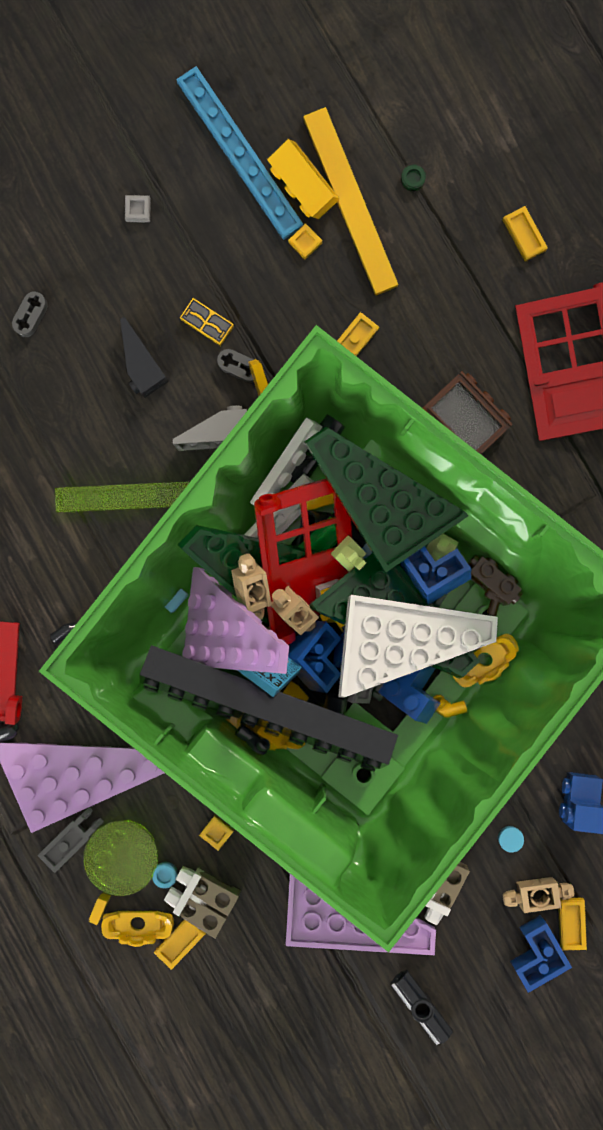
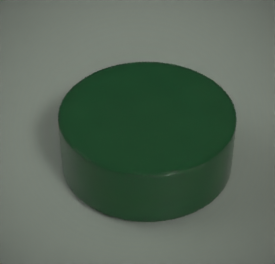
(413, 178)

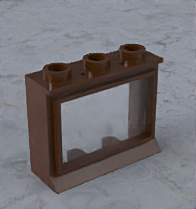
(469, 412)

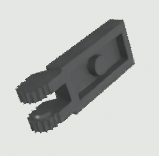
(68, 842)

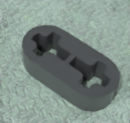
(25, 311)
(233, 370)

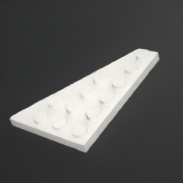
(399, 638)

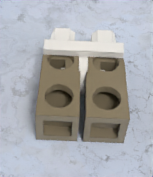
(446, 894)
(204, 901)

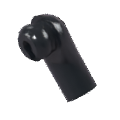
(61, 633)
(8, 732)
(255, 742)

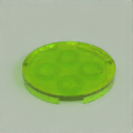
(120, 858)

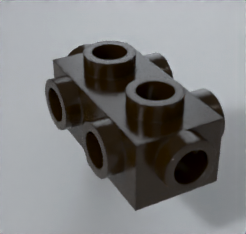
(498, 587)

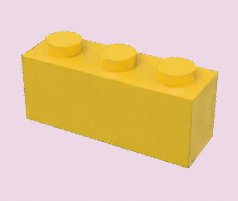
(302, 179)

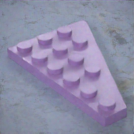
(226, 633)
(65, 779)

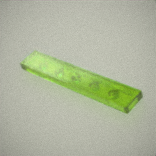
(117, 497)

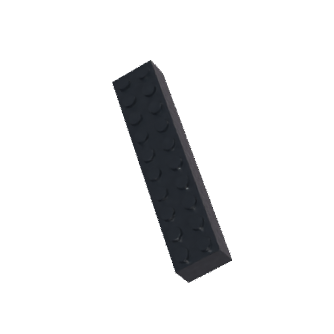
(278, 714)

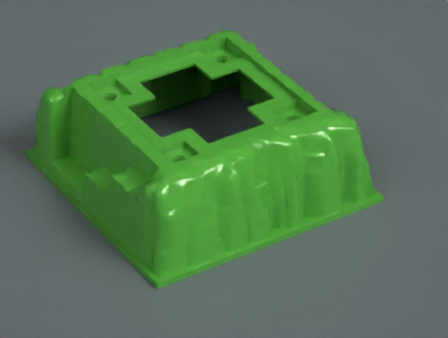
(395, 838)

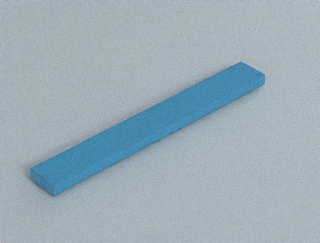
(239, 153)

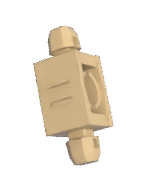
(243, 577)
(294, 610)
(546, 902)

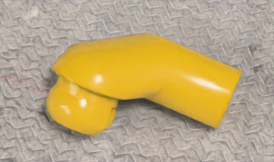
(447, 709)

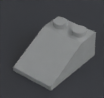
(210, 432)

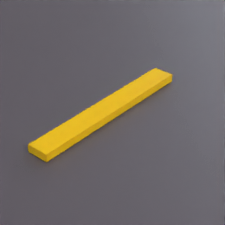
(351, 201)

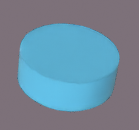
(511, 839)
(165, 875)

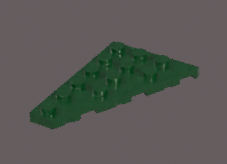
(384, 504)
(220, 552)
(391, 586)

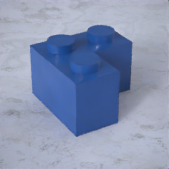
(437, 577)
(311, 653)
(409, 697)
(582, 803)
(543, 960)

